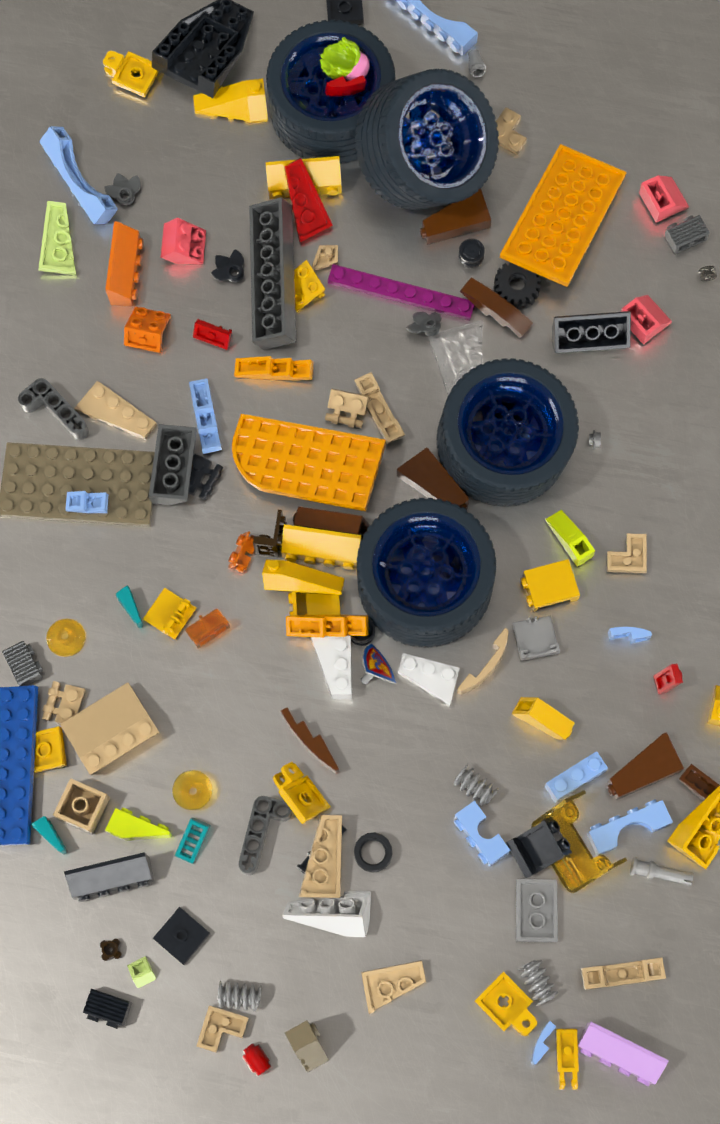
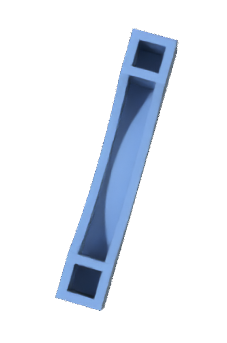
(454, 33)
(60, 150)

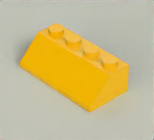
(322, 171)
(320, 546)

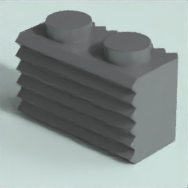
(686, 234)
(22, 663)

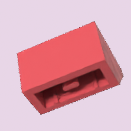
(662, 197)
(183, 242)
(646, 318)

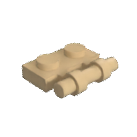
(347, 402)
(70, 702)

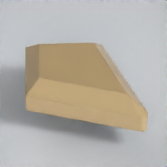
(325, 257)

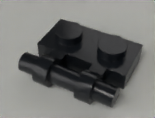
(200, 469)

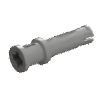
(652, 870)

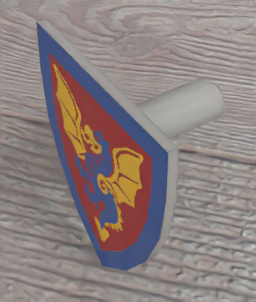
(376, 665)

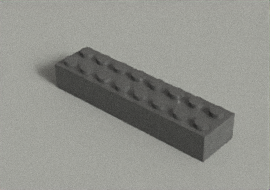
(272, 274)

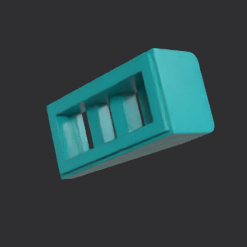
(127, 601)
(193, 822)
(48, 831)

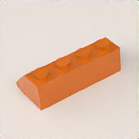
(123, 265)

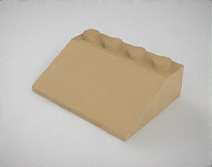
(109, 728)

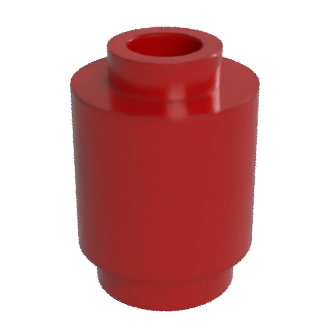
(256, 1059)

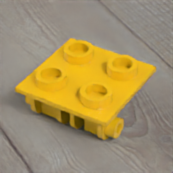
(306, 285)
(169, 613)

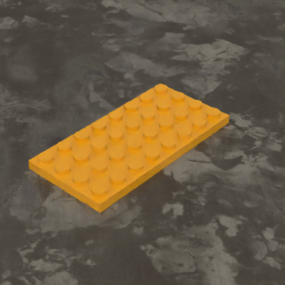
(563, 215)

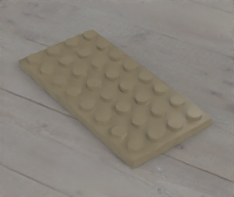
(41, 475)

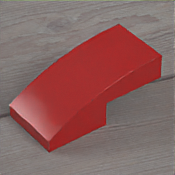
(340, 87)

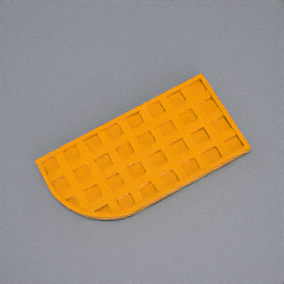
(307, 461)

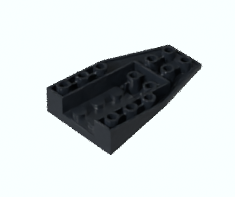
(204, 46)

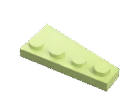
(56, 246)

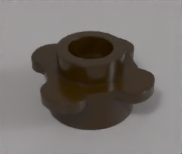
(115, 953)

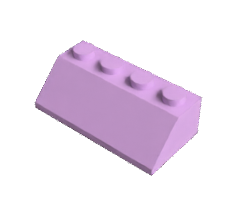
(621, 1053)

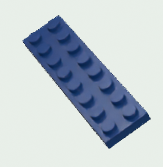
(17, 762)

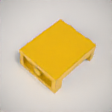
(550, 584)
(314, 603)

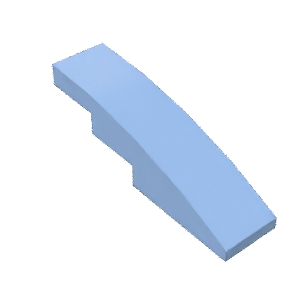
(205, 416)

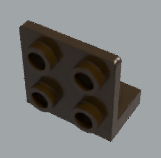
(268, 546)

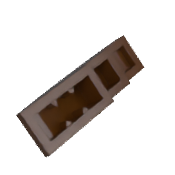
(493, 304)
(315, 745)
(698, 782)

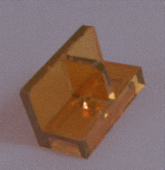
(207, 628)

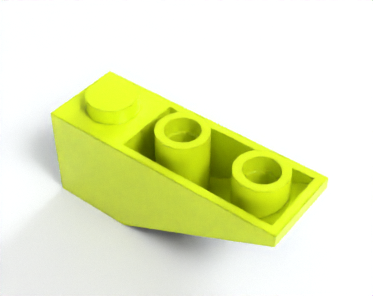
(571, 538)
(129, 828)

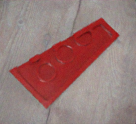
(306, 204)

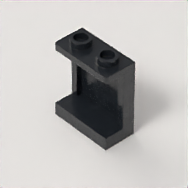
(539, 847)

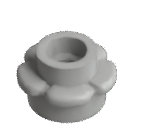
(595, 439)

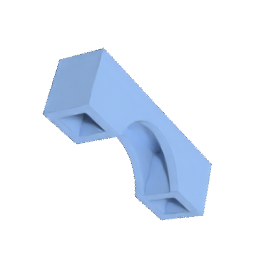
(653, 817)

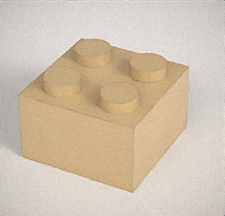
(81, 806)

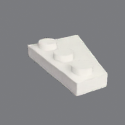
(430, 675)

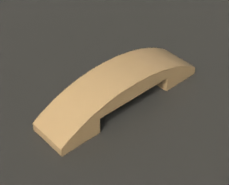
(378, 408)
(470, 681)
(623, 973)

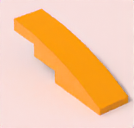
(273, 369)
(327, 625)

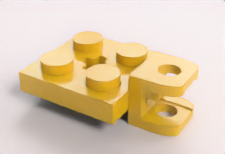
(122, 70)
(296, 789)
(515, 1012)

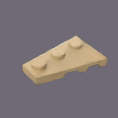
(390, 982)

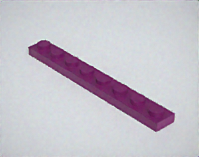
(401, 292)

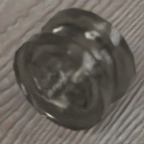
(707, 273)

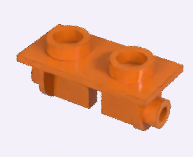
(238, 558)

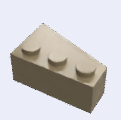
(306, 1045)

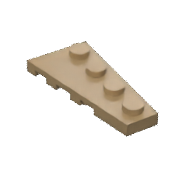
(110, 408)
(324, 863)

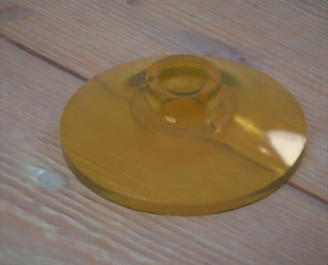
(70, 645)
(187, 781)

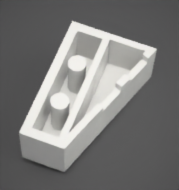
(335, 661)

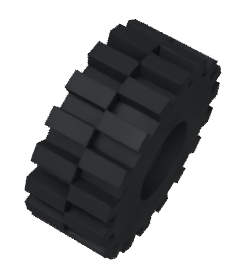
(517, 297)

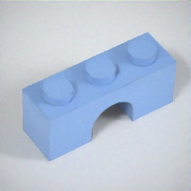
(574, 777)
(489, 849)

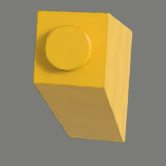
(543, 717)

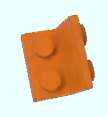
(145, 329)

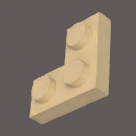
(507, 136)
(632, 560)
(216, 1023)

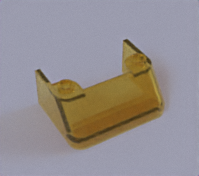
(579, 867)

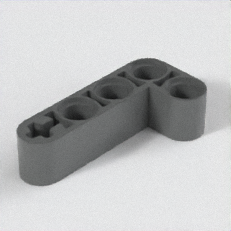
(58, 410)
(259, 836)

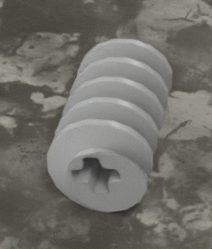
(475, 786)
(538, 981)
(239, 996)

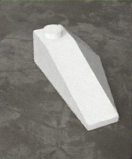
(341, 915)

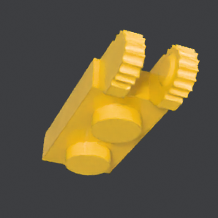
(567, 1055)

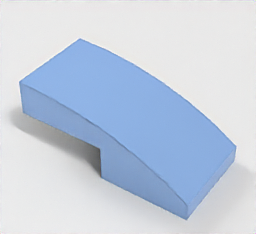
(87, 502)
(635, 634)
(540, 1048)

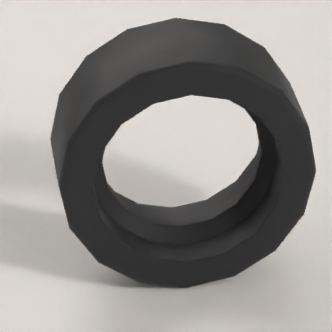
(373, 837)

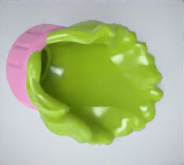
(344, 60)

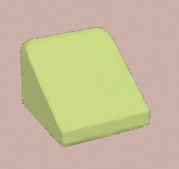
(141, 972)

